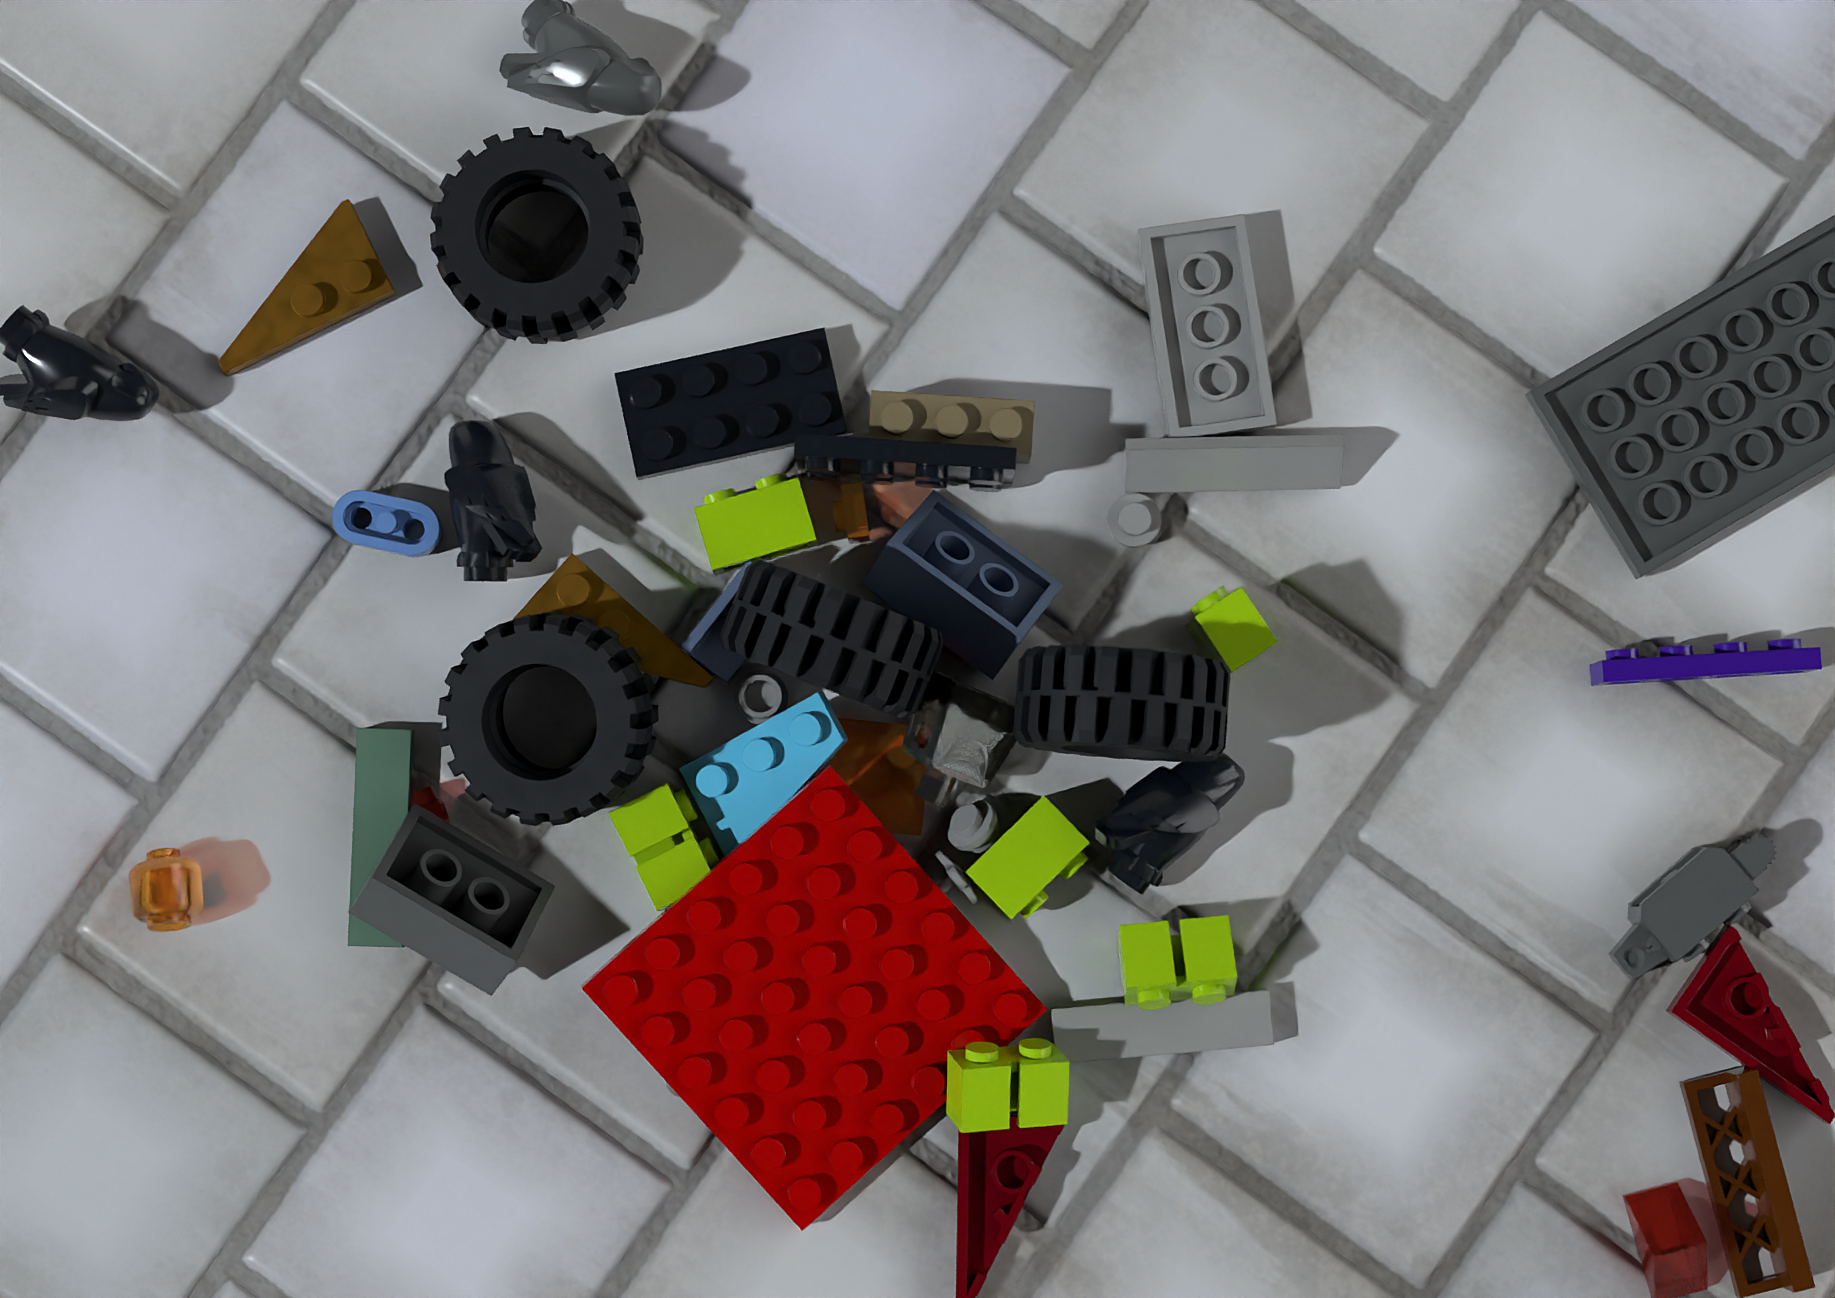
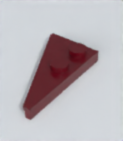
(1735, 1013)
(992, 1184)

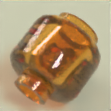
(166, 890)

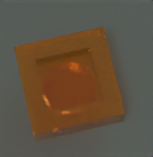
(851, 513)

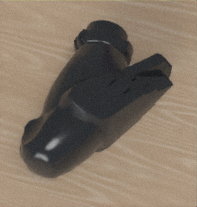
(69, 374)
(489, 503)
(1165, 817)

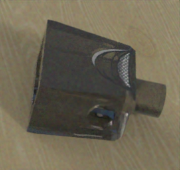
(958, 736)

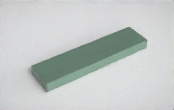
(379, 808)

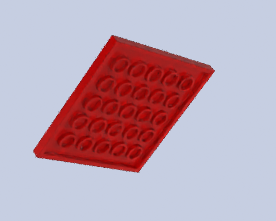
(811, 996)

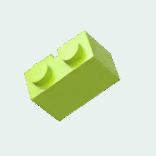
(755, 523)
(1229, 628)
(664, 843)
(1028, 858)
(1179, 966)
(994, 1080)

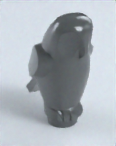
(578, 65)

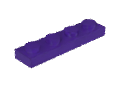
(1728, 661)

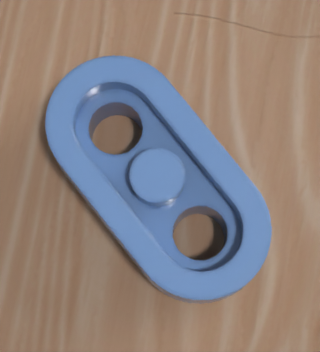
(388, 524)

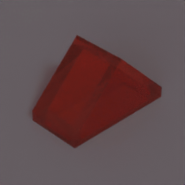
(1668, 1241)

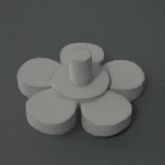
(956, 877)

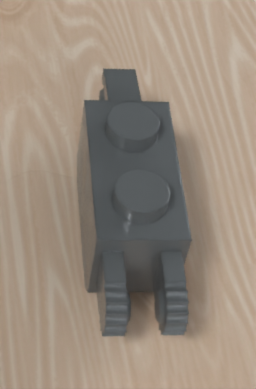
(1690, 902)

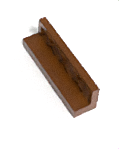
(1766, 1175)

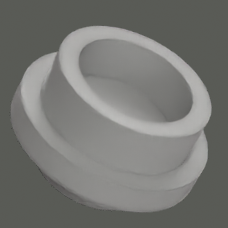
(1134, 520)
(760, 696)
(974, 827)

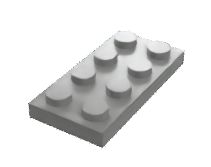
(1206, 327)

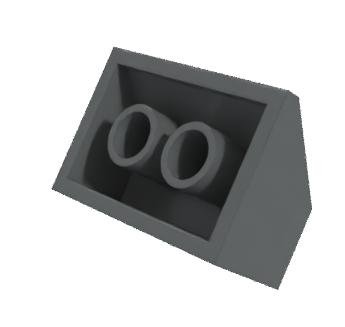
(453, 899)

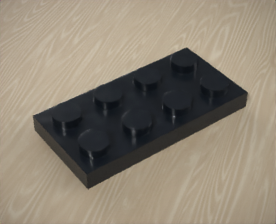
(729, 403)
(884, 459)

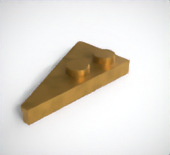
(324, 286)
(580, 591)

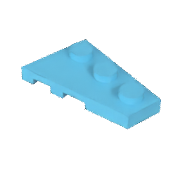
(763, 768)

